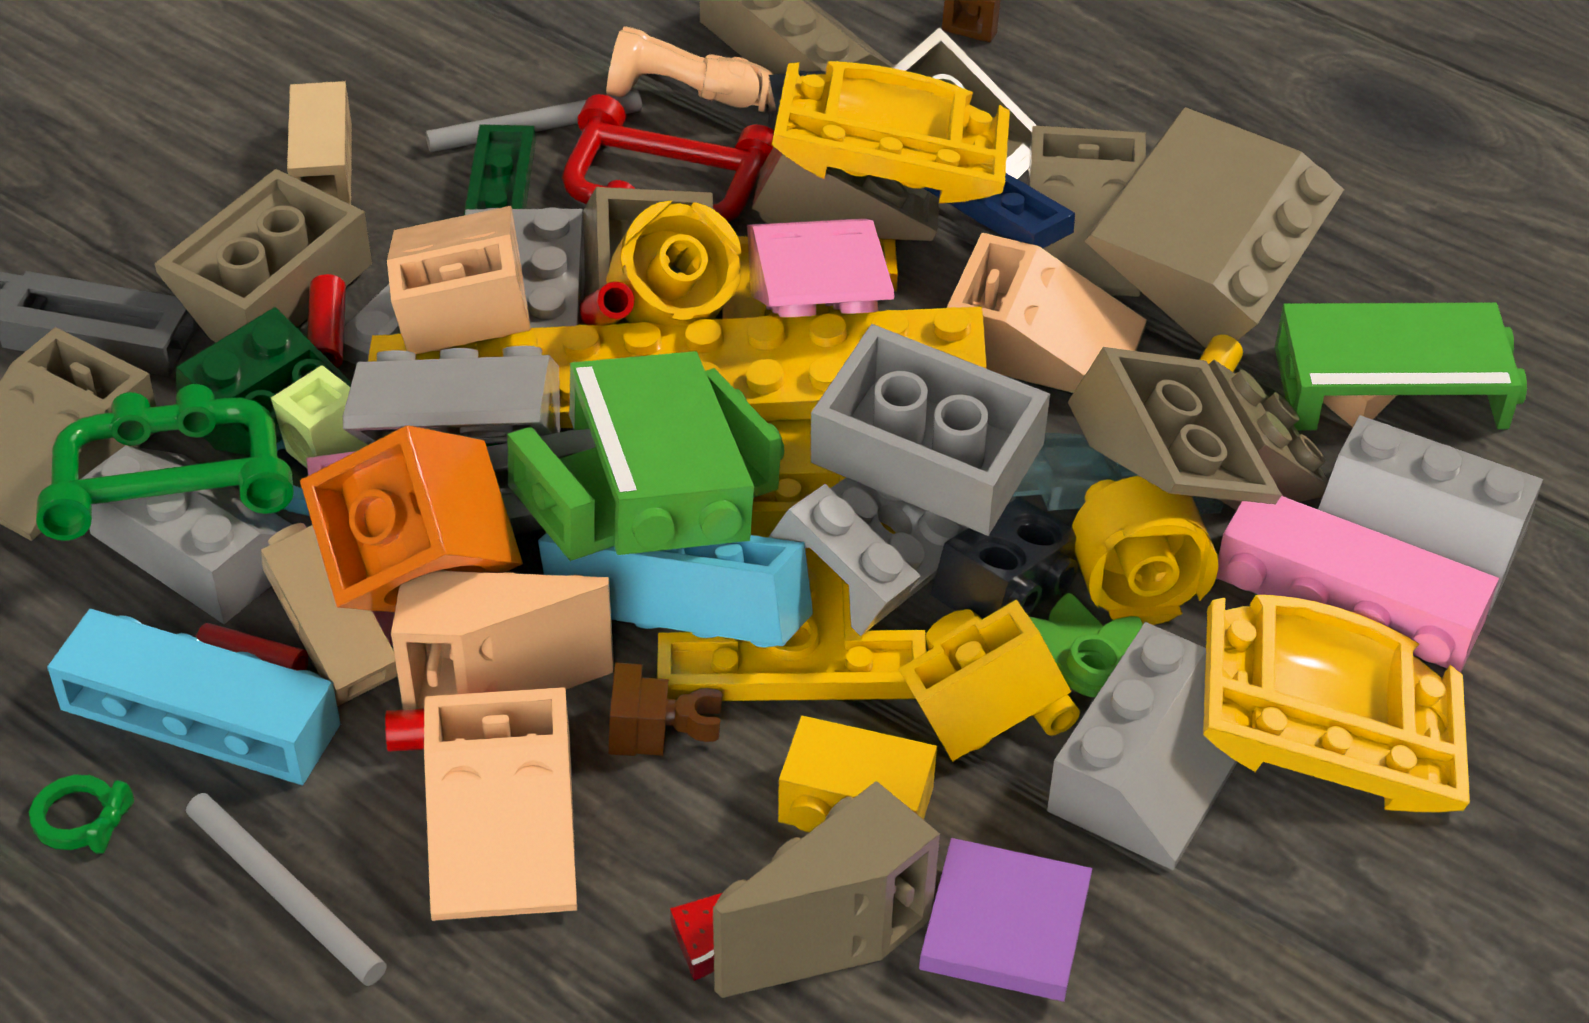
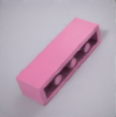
(1335, 562)

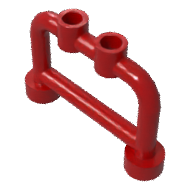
(603, 122)

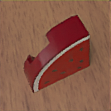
(695, 934)

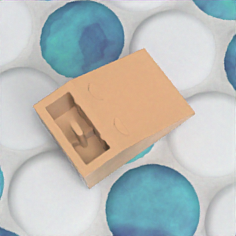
(457, 281)
(1041, 314)
(499, 633)
(499, 804)

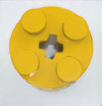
(683, 237)
(1142, 550)

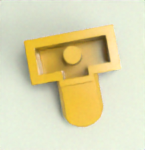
(983, 676)

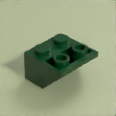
(253, 366)

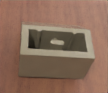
(1270, 422)

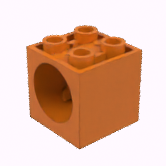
(407, 511)

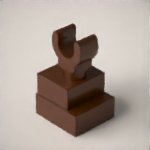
(971, 18)
(643, 711)

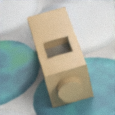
(321, 137)
(341, 642)

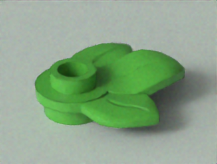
(1083, 646)

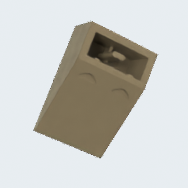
(1085, 175)
(39, 397)
(829, 898)

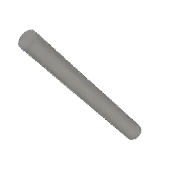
(541, 118)
(286, 889)

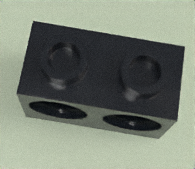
(1020, 560)

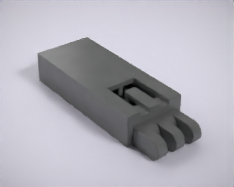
(125, 322)

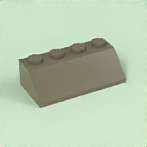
(785, 33)

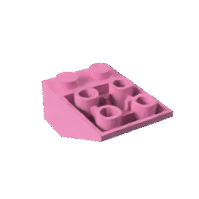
(818, 264)

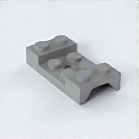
(877, 565)

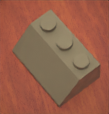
(265, 254)

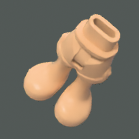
(715, 77)

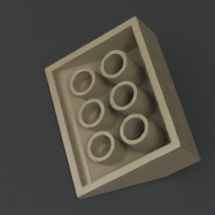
(1214, 223)

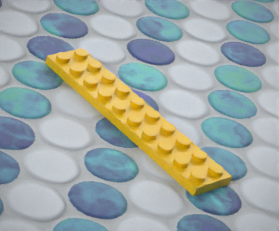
(772, 360)

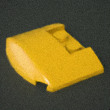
(892, 129)
(1335, 702)

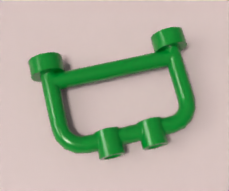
(263, 479)

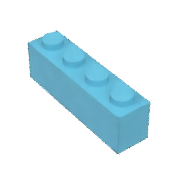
(722, 590)
(195, 695)

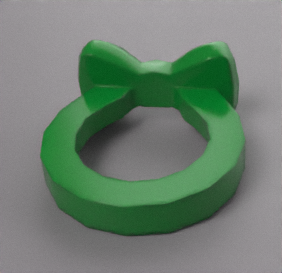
(97, 834)

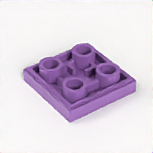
(1006, 919)

